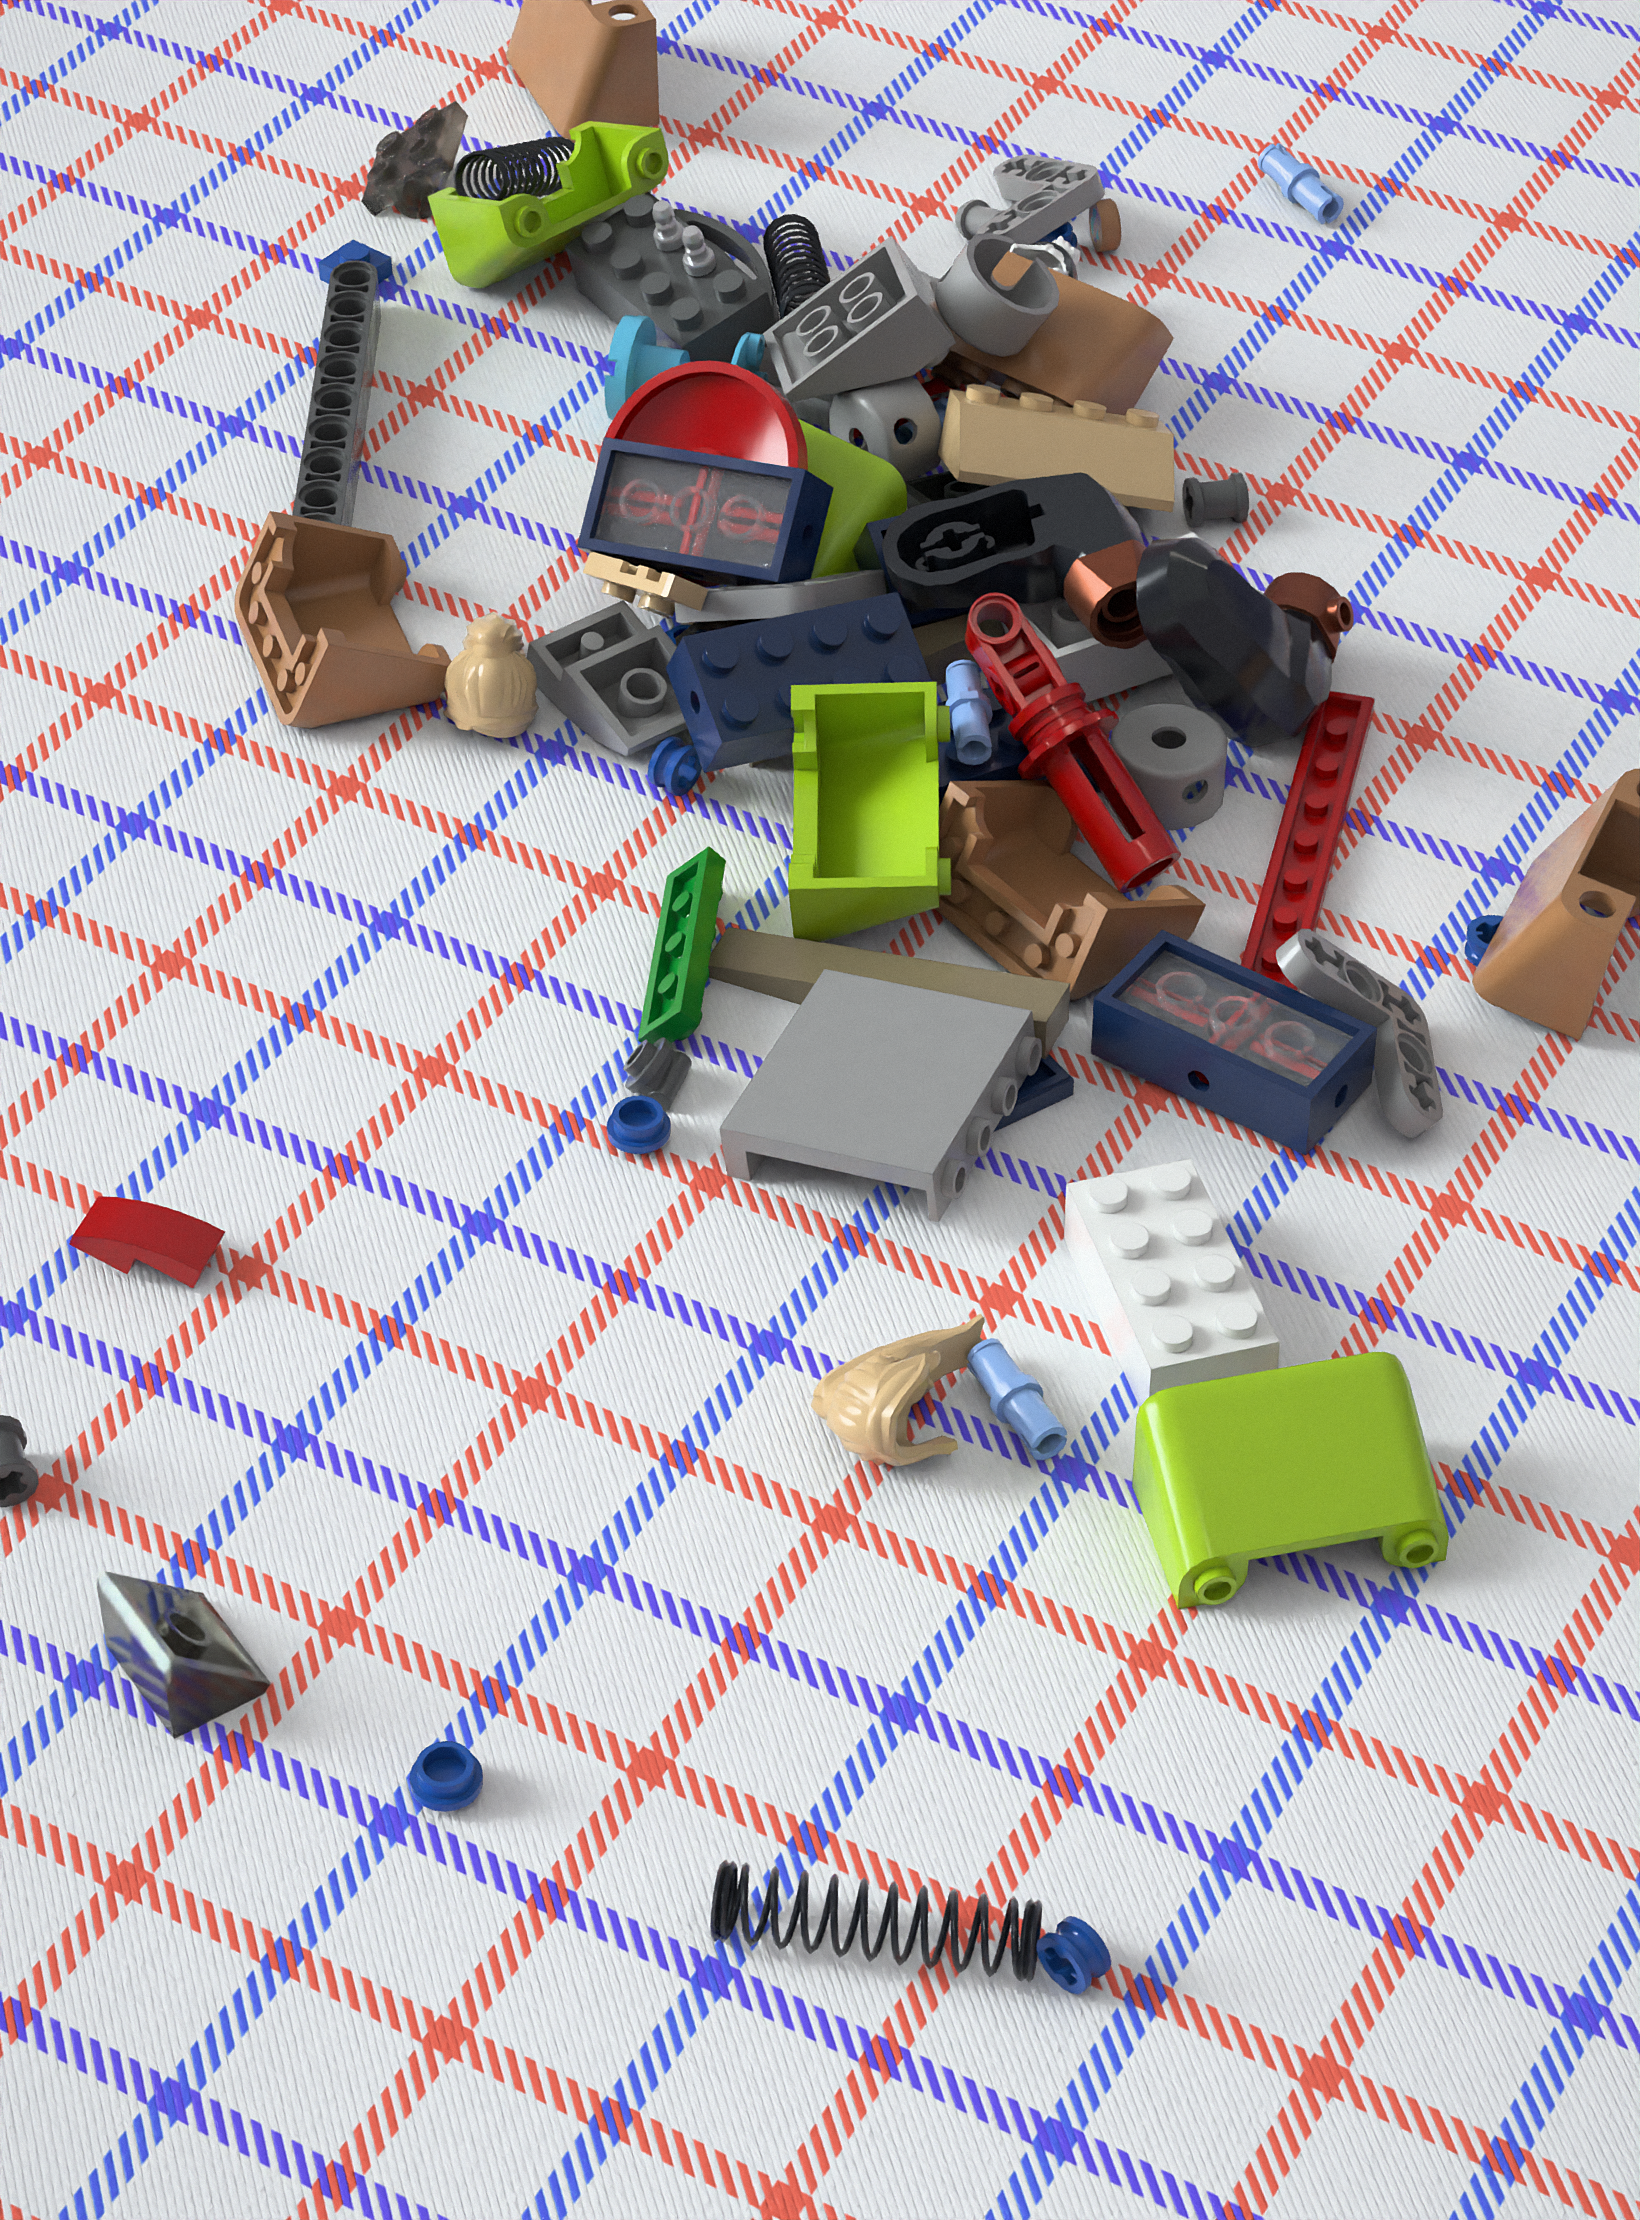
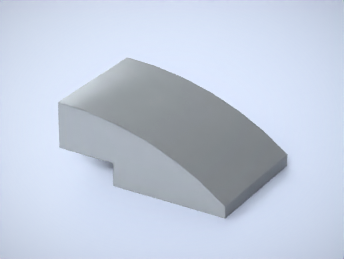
(610, 678)

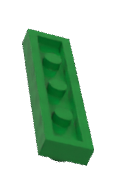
(683, 949)

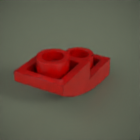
(163, 1238)

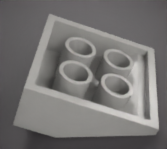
(860, 329)

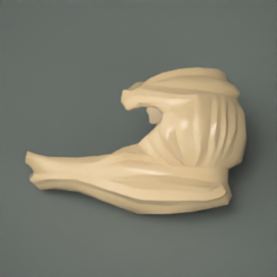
(491, 680)
(873, 1393)

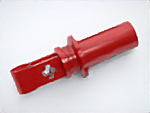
(1060, 730)

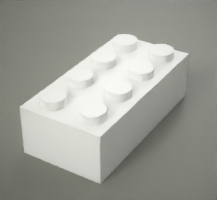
(1166, 1279)

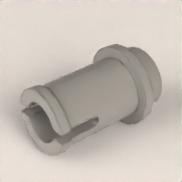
(972, 216)

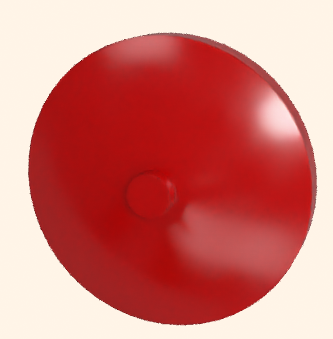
(715, 412)

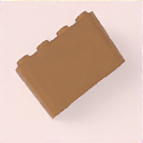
(587, 63)
(1084, 351)
(1547, 949)

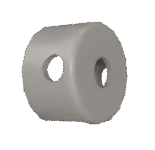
(986, 312)
(874, 414)
(1166, 752)

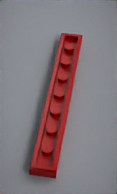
(1309, 830)

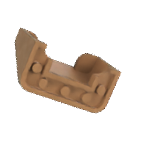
(325, 624)
(1033, 899)

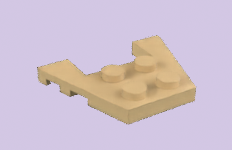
(656, 590)

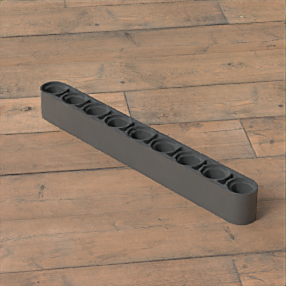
(340, 396)

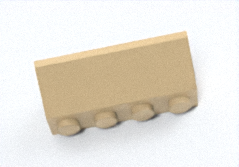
(1010, 439)

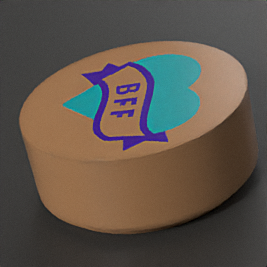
(1105, 225)

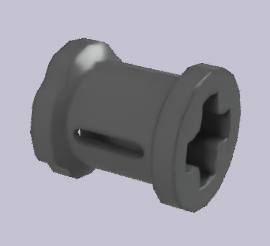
(1215, 500)
(17, 1474)

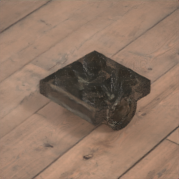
(415, 163)

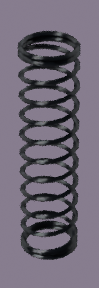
(497, 156)
(797, 267)
(728, 1900)

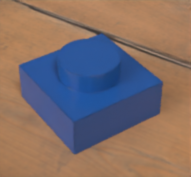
(356, 251)

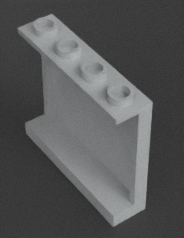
(884, 1085)

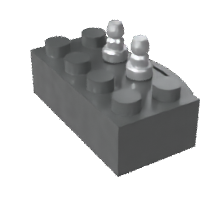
(677, 274)

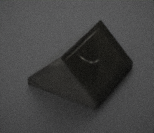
(176, 1651)

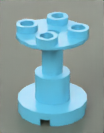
(640, 358)

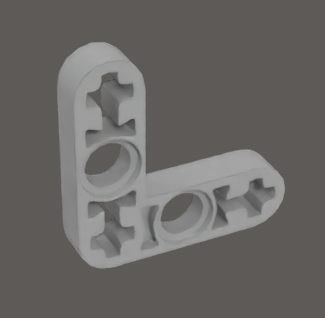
(1047, 194)
(784, 599)
(1403, 1044)

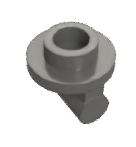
(657, 1071)

